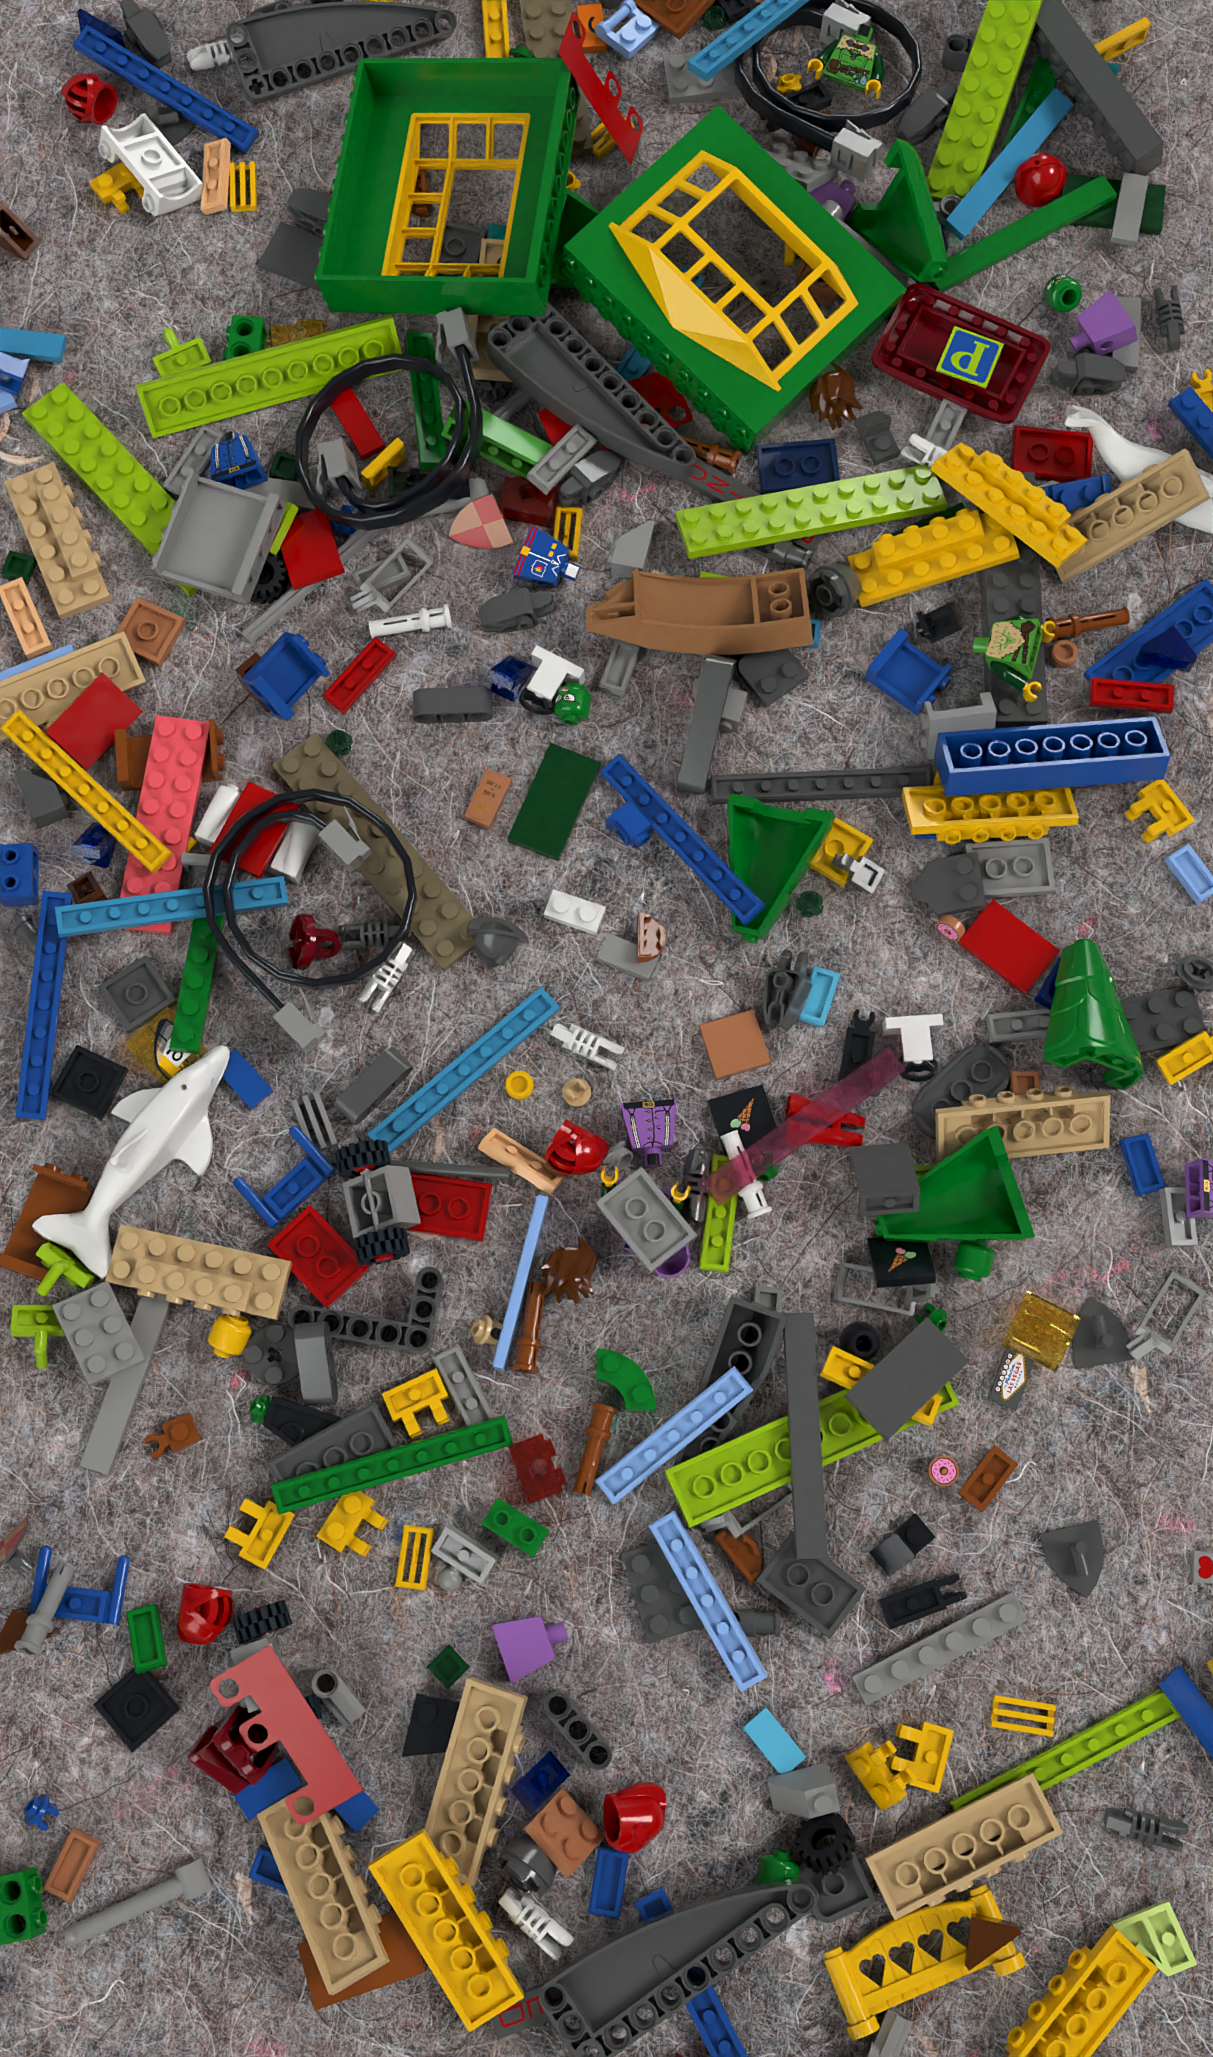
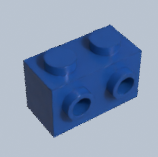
(19, 875)

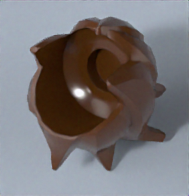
(834, 397)
(569, 1271)

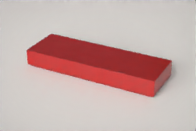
(357, 424)
(359, 675)
(1131, 695)

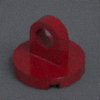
(307, 942)

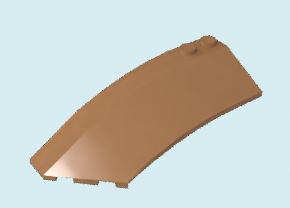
(706, 613)

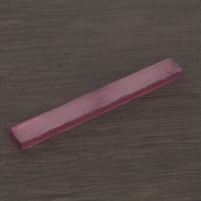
(802, 1126)

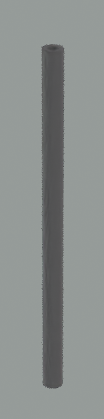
(447, 1169)

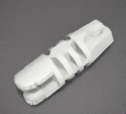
(211, 55)
(930, 454)
(386, 978)
(586, 1044)
(535, 1922)

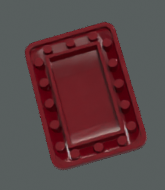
(918, 338)

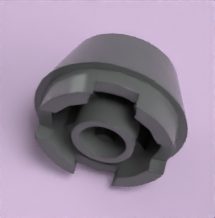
(833, 590)
(527, 1866)

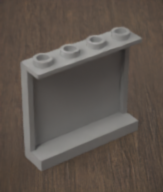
(218, 538)

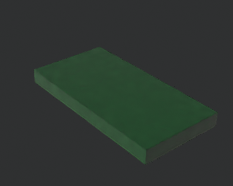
(1104, 216)
(554, 802)

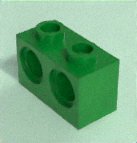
(242, 345)
(515, 1527)
(27, 1904)

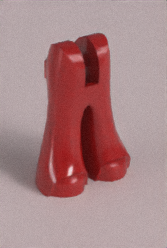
(833, 1134)

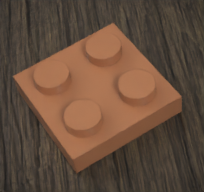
(564, 1832)

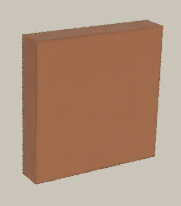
(151, 631)
(734, 1044)

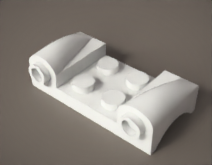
(154, 163)
(290, 854)

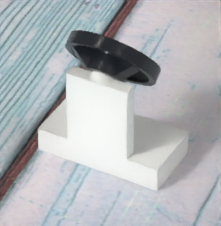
(548, 679)
(915, 1042)

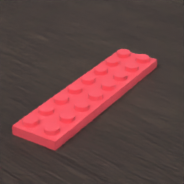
(168, 805)

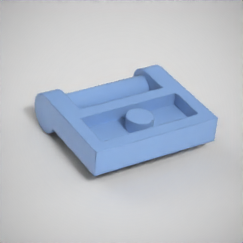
(632, 35)

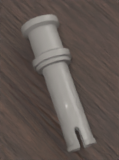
(41, 1622)

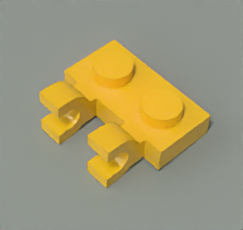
(113, 184)
(1165, 807)
(415, 1396)
(346, 1519)
(265, 1536)
(929, 1754)
(876, 1777)

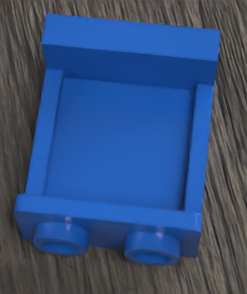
(908, 673)
(285, 674)

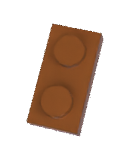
(987, 1478)

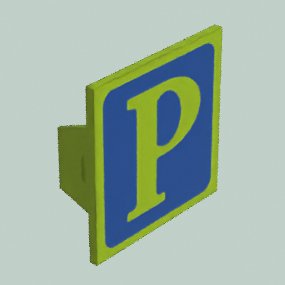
(970, 357)

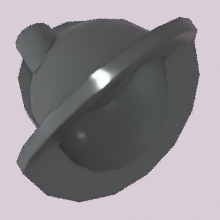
(495, 939)

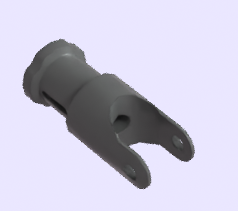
(788, 553)
(27, 932)
(758, 1622)

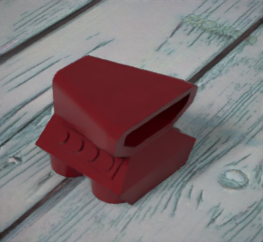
(226, 1755)

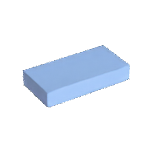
(1191, 873)

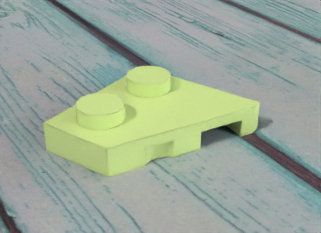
(1158, 1937)

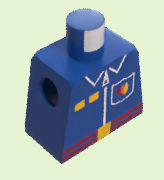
(544, 560)

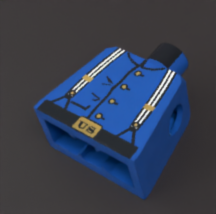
(236, 462)

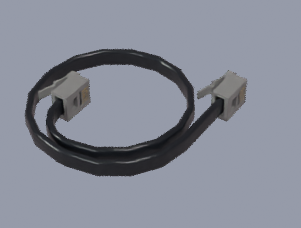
(852, 148)
(443, 480)
(346, 851)

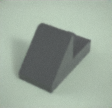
(877, 437)

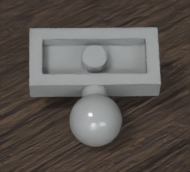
(464, 1556)

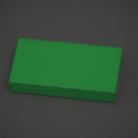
(146, 1638)

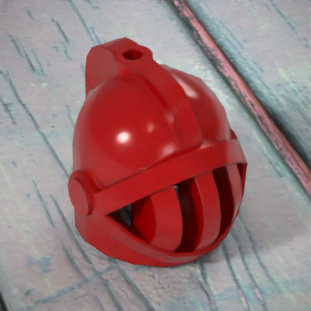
(90, 98)
(1039, 179)
(575, 1150)
(203, 1613)
(634, 1816)

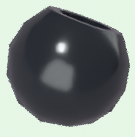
(860, 1340)

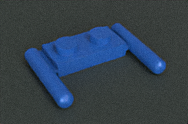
(1079, 492)
(294, 1187)
(83, 1602)

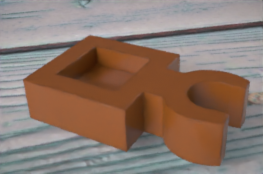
(178, 1435)

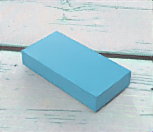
(820, 996)
(774, 1742)

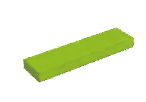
(718, 1228)

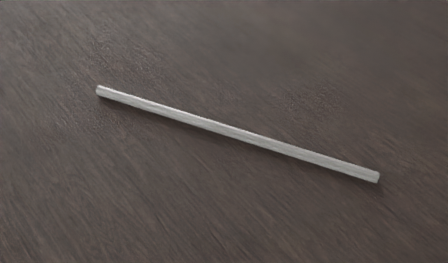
(352, 545)

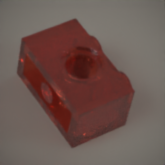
(537, 512)
(526, 1453)

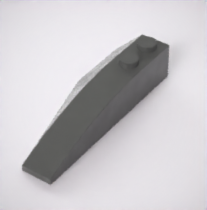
(748, 1342)

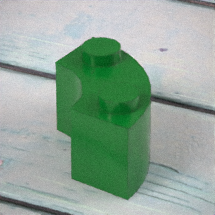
(627, 1379)

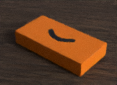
(590, 16)

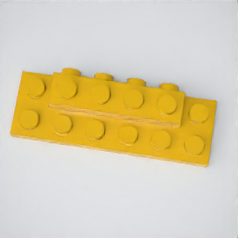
(1011, 502)
(931, 555)
(987, 814)
(448, 1928)
(1083, 2000)

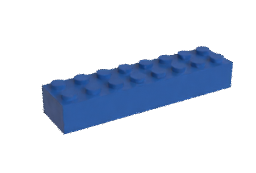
(1051, 756)

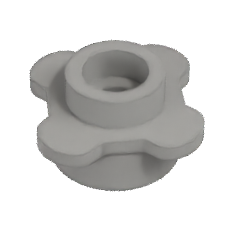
(619, 1156)

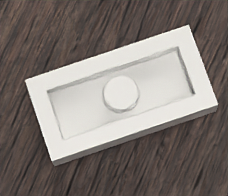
(574, 912)

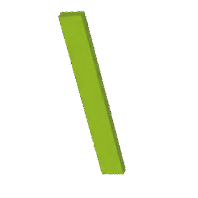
(1086, 1746)

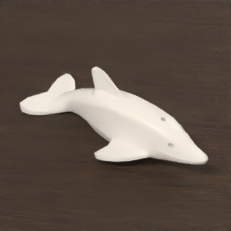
(1129, 460)
(162, 1127)

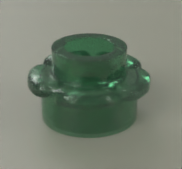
(714, 18)
(339, 736)
(814, 898)

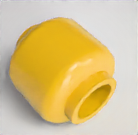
(229, 1335)

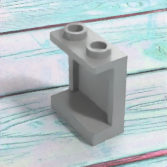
(954, 720)

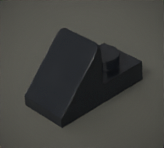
(902, 1545)

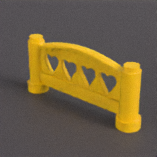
(864, 1998)

